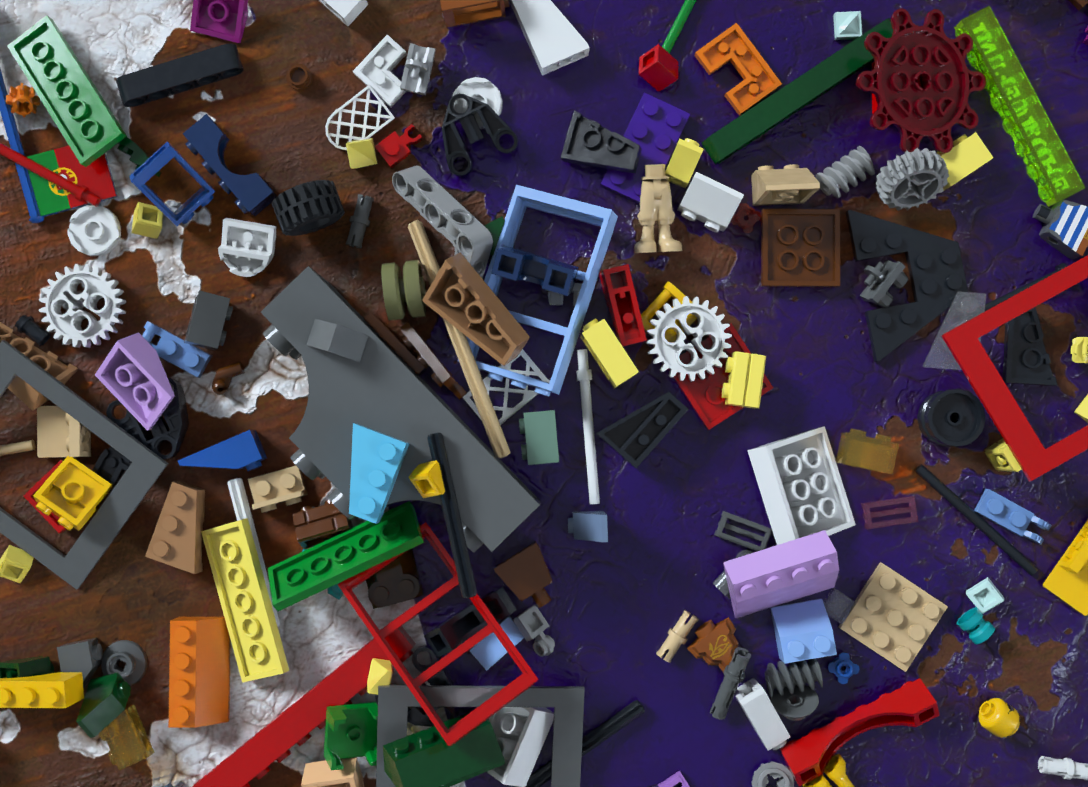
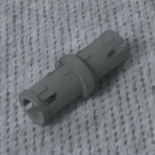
(359, 221)

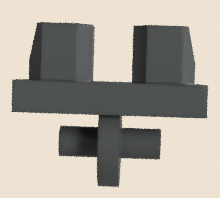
(880, 280)

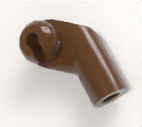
(224, 376)

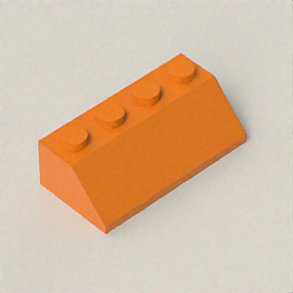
(199, 672)

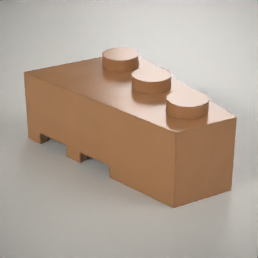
(178, 530)

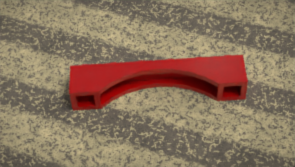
(906, 706)

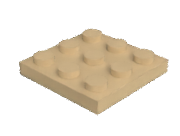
(893, 616)

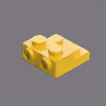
(72, 493)

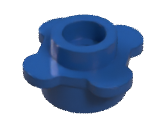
(837, 663)

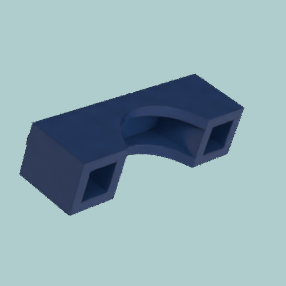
(210, 142)

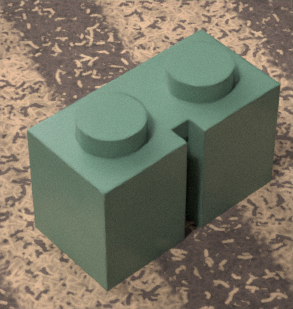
(540, 436)

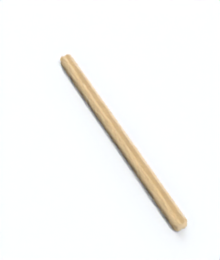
(462, 350)

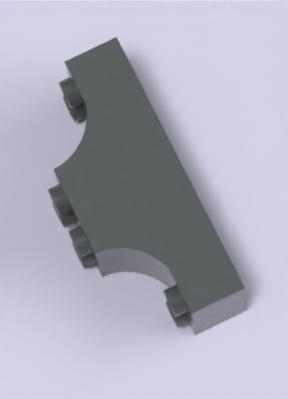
(394, 401)

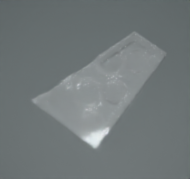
(963, 308)

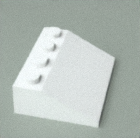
(801, 486)

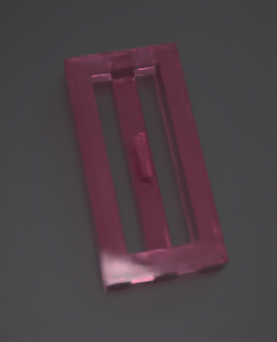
(867, 515)

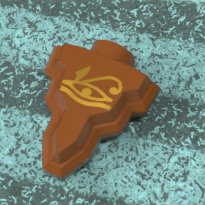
(715, 643)

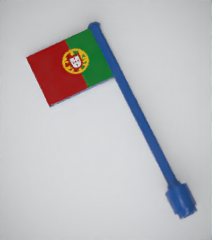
(43, 196)

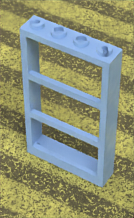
(568, 208)

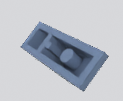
(589, 526)

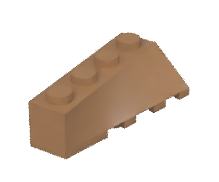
(47, 361)

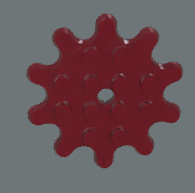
(942, 66)

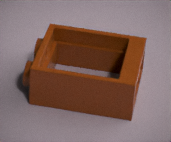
(471, 11)

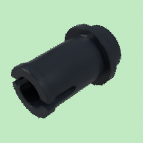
(32, 329)

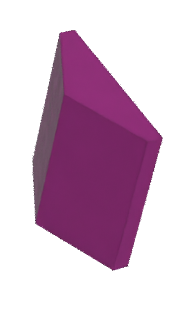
(220, 18)

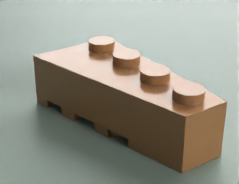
(475, 310)

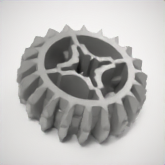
(912, 179)

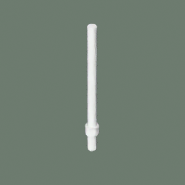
(584, 375)

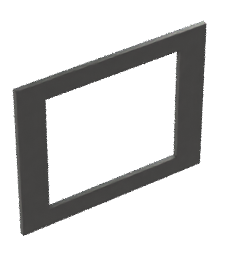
(120, 503)
(567, 725)

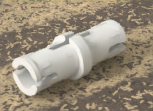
(1063, 767)

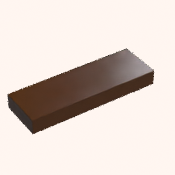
(395, 344)

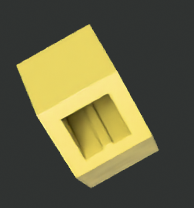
(683, 162)

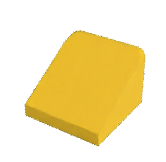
(428, 479)

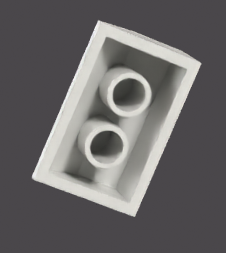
(520, 738)

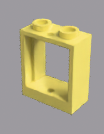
(608, 352)

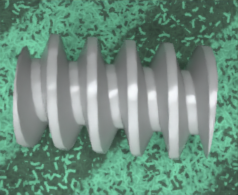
(845, 172)

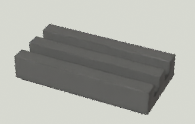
(722, 524)

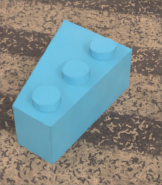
(374, 471)

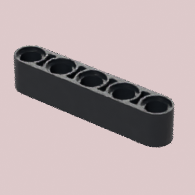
(179, 75)

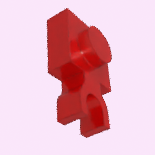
(396, 148)

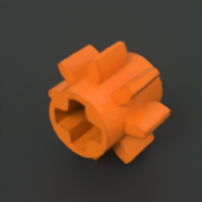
(22, 100)

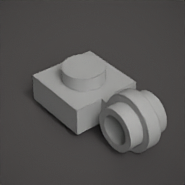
(531, 625)

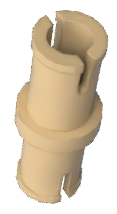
(677, 636)

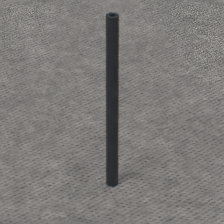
(978, 521)

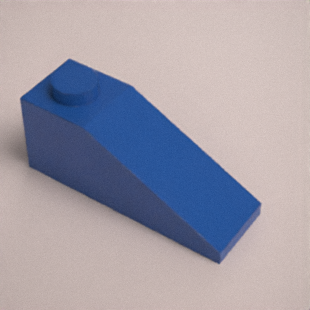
(234, 453)

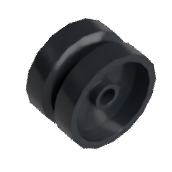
(966, 421)

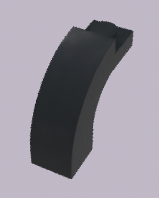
(468, 622)

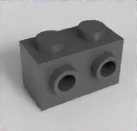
(207, 321)

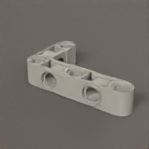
(445, 215)

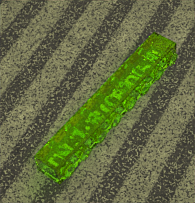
(1020, 108)

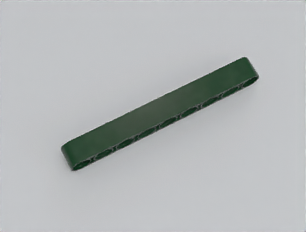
(792, 97)

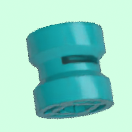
(975, 625)

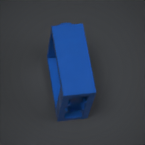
(153, 165)

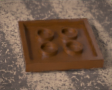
(800, 248)

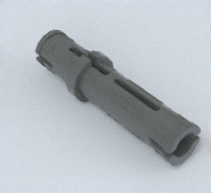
(733, 675)

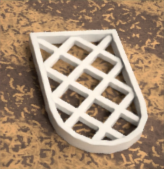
(380, 103)

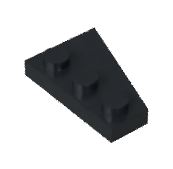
(1025, 352)

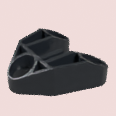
(453, 140)
(175, 416)
(417, 715)

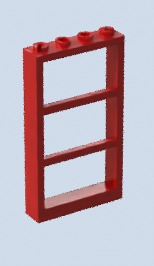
(490, 706)

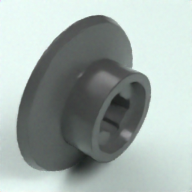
(127, 652)
(795, 705)

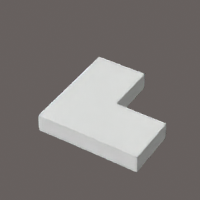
(377, 68)

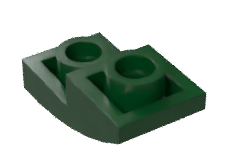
(137, 154)

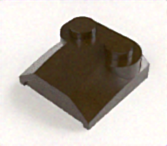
(395, 582)

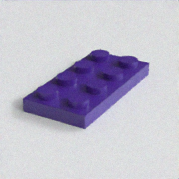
(656, 129)

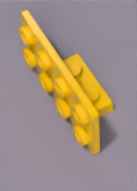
(1070, 574)

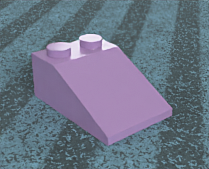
(137, 379)

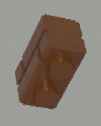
(319, 524)

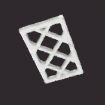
(528, 394)

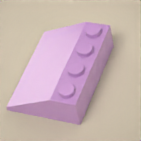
(781, 573)

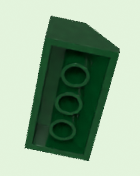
(429, 762)

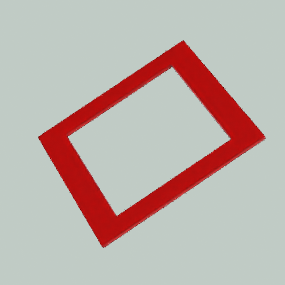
(993, 391)

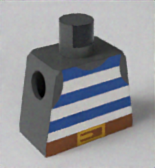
(1064, 227)

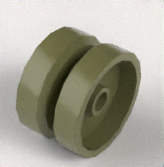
(403, 290)

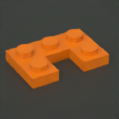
(738, 49)

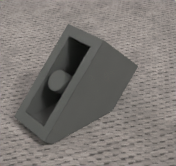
(81, 657)

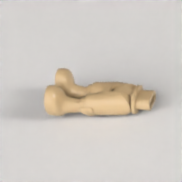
(656, 206)

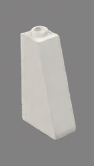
(549, 34)

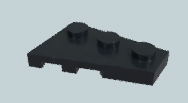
(598, 147)

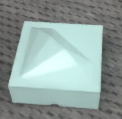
(847, 25)
(985, 595)

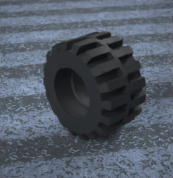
(308, 207)

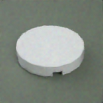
(481, 90)
(94, 230)

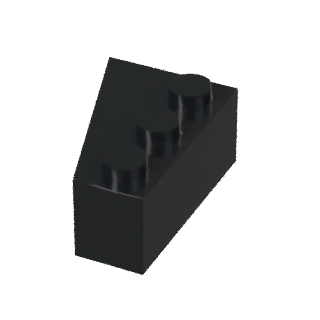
(643, 429)

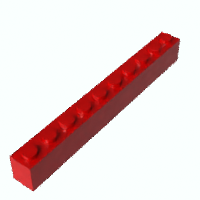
(303, 716)

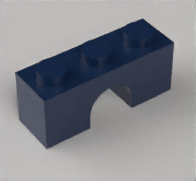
(534, 268)

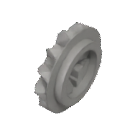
(775, 770)

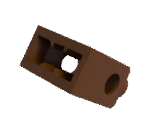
(527, 574)

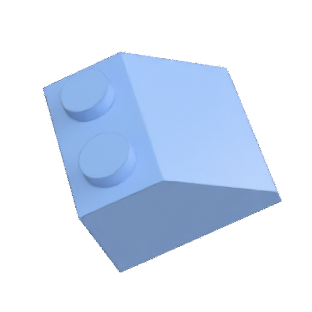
(803, 631)

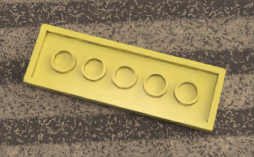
(245, 601)

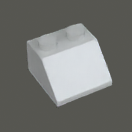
(709, 203)

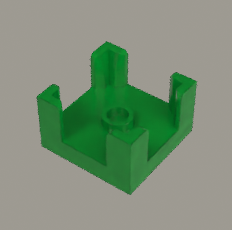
(351, 733)

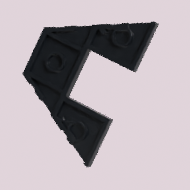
(933, 270)

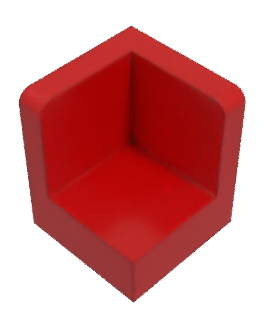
(658, 68)

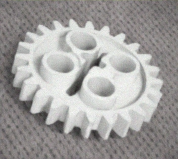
(69, 324)
(708, 325)

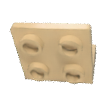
(61, 434)

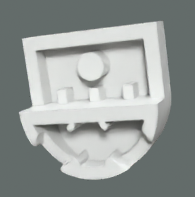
(246, 246)

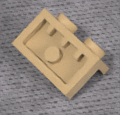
(276, 488)

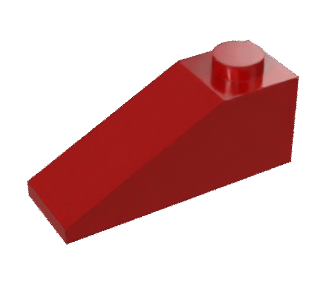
(623, 304)

